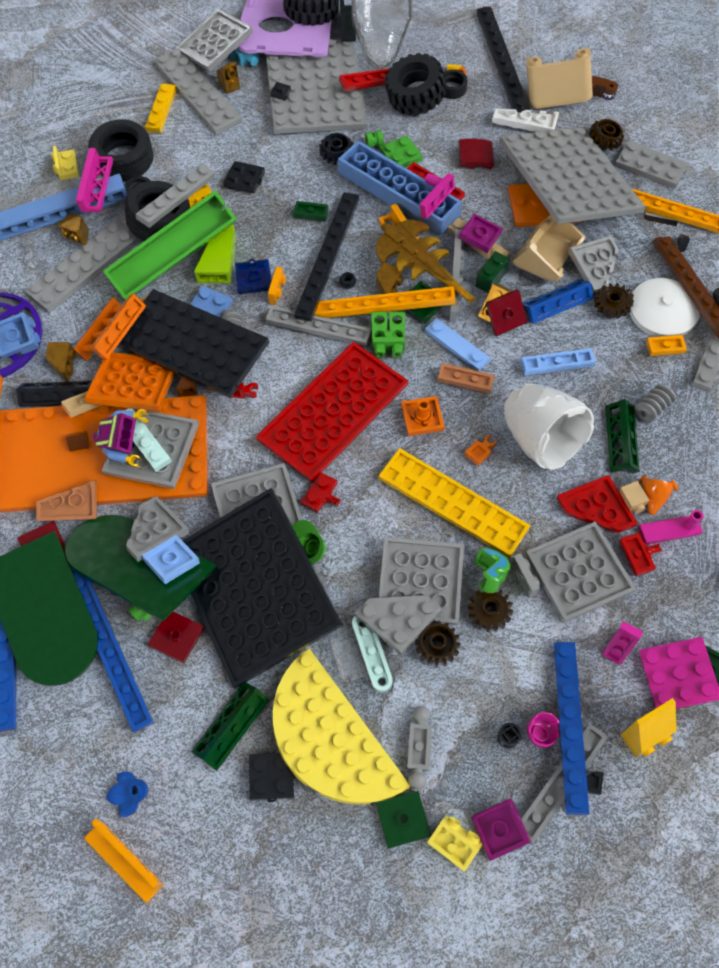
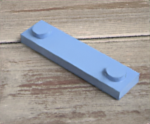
(457, 344)
(558, 361)

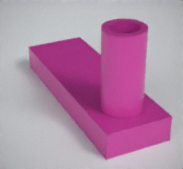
(442, 189)
(672, 529)
(622, 643)

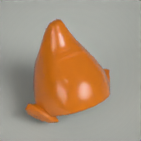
(657, 492)

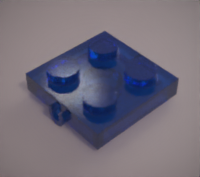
(253, 276)

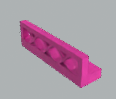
(89, 183)

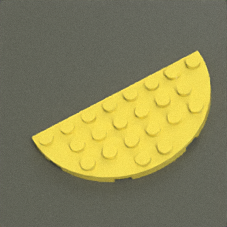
(327, 739)

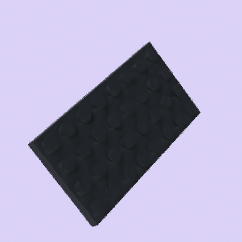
(194, 343)

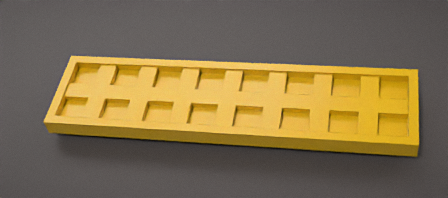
(454, 502)

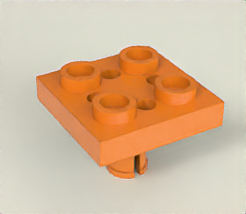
(421, 410)

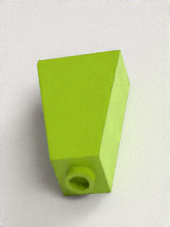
(217, 259)

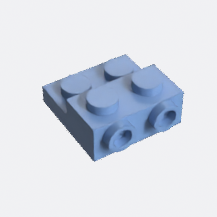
(18, 335)

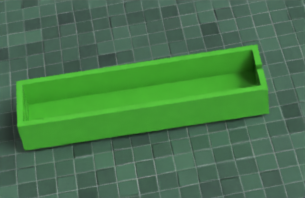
(170, 245)

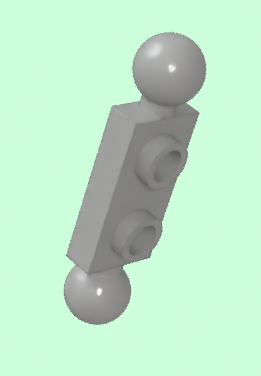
(419, 747)

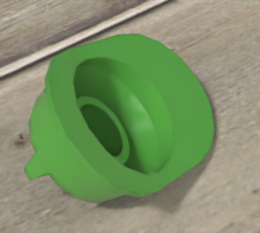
(311, 540)

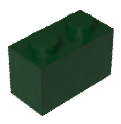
(492, 271)

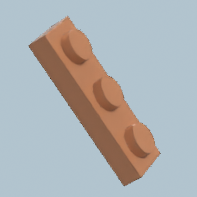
(465, 378)

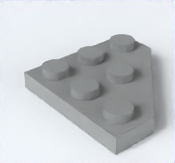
(595, 261)
(152, 527)
(399, 619)

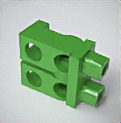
(390, 339)

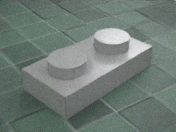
(523, 571)

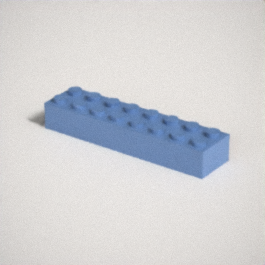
(396, 185)

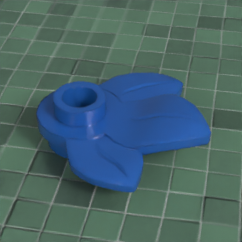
(124, 793)

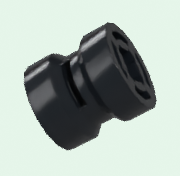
(506, 738)

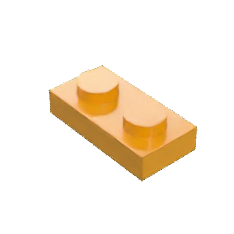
(275, 290)
(666, 345)

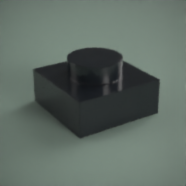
(280, 91)

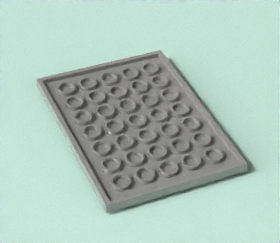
(316, 94)
(571, 175)

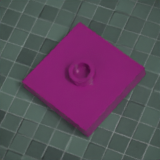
(480, 233)
(501, 829)

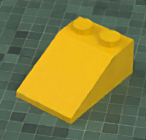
(652, 729)

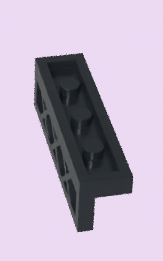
(347, 29)
(49, 392)

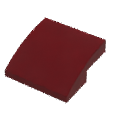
(476, 152)

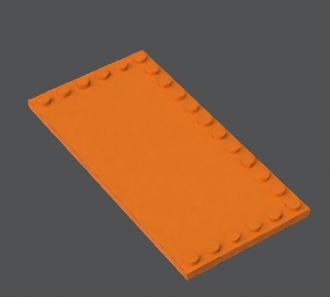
(39, 463)

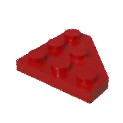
(599, 503)

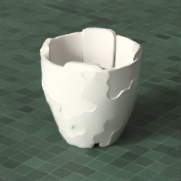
(548, 424)

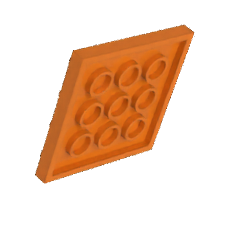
(129, 383)

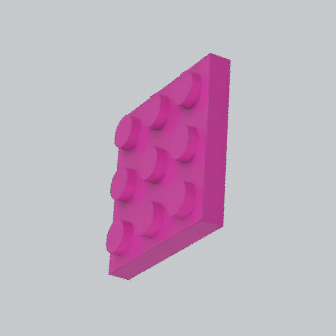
(680, 673)

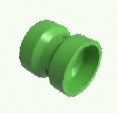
(374, 139)

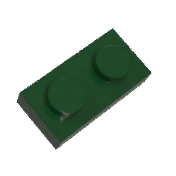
(311, 211)

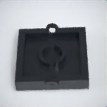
(244, 177)
(269, 778)

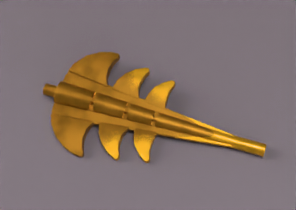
(403, 240)

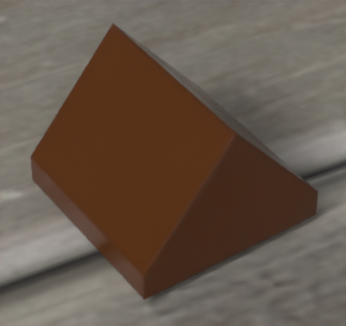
(186, 387)
(77, 441)

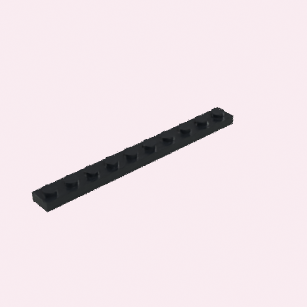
(502, 59)
(326, 257)

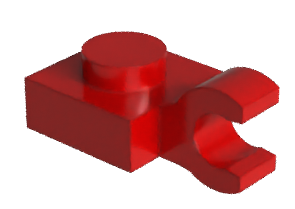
(243, 391)

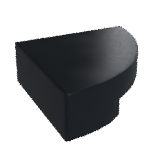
(683, 242)
(595, 782)

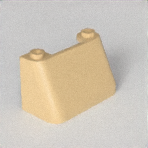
(560, 81)
(548, 249)

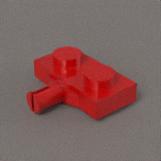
(320, 493)
(639, 554)

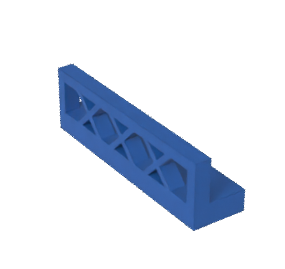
(558, 300)

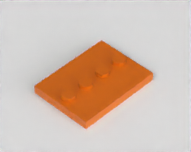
(526, 206)

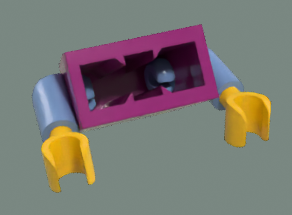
(117, 433)

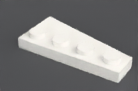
(526, 120)

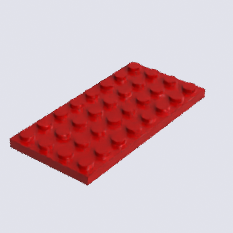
(332, 411)

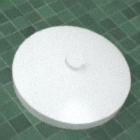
(663, 308)

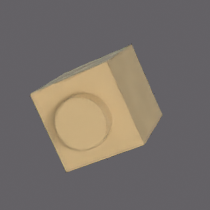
(634, 497)

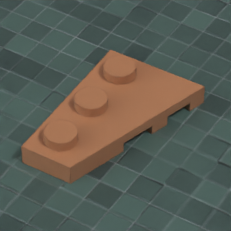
(69, 505)

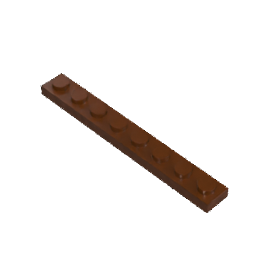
(689, 281)

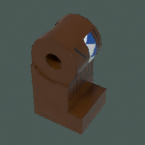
(604, 88)

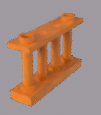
(109, 328)

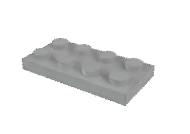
(651, 164)

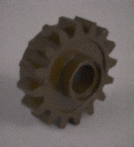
(606, 133)
(613, 301)
(487, 619)
(438, 654)

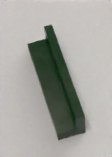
(628, 435)
(232, 726)

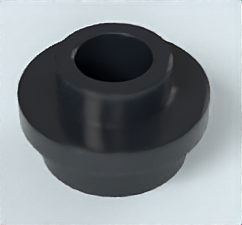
(347, 276)

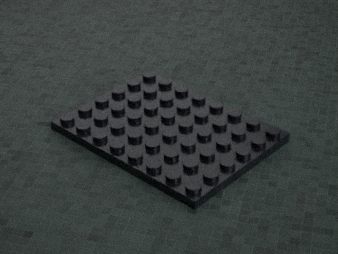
(264, 590)

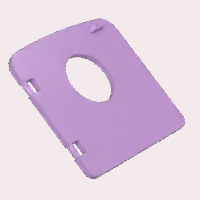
(296, 41)

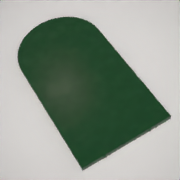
(101, 554)
(45, 613)

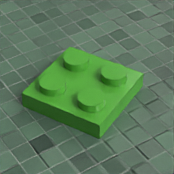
(401, 151)

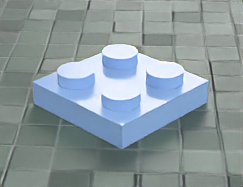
(170, 559)

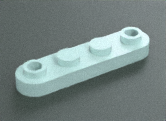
(372, 656)

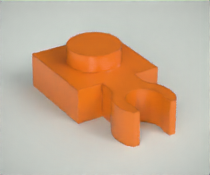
(480, 451)

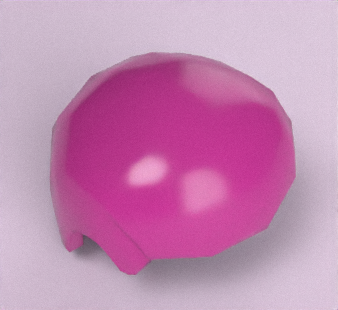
(543, 729)

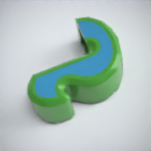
(495, 569)

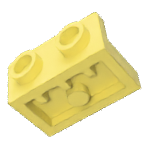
(65, 163)
(455, 842)

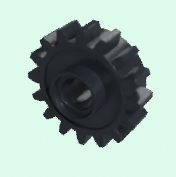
(334, 146)

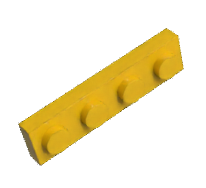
(160, 108)

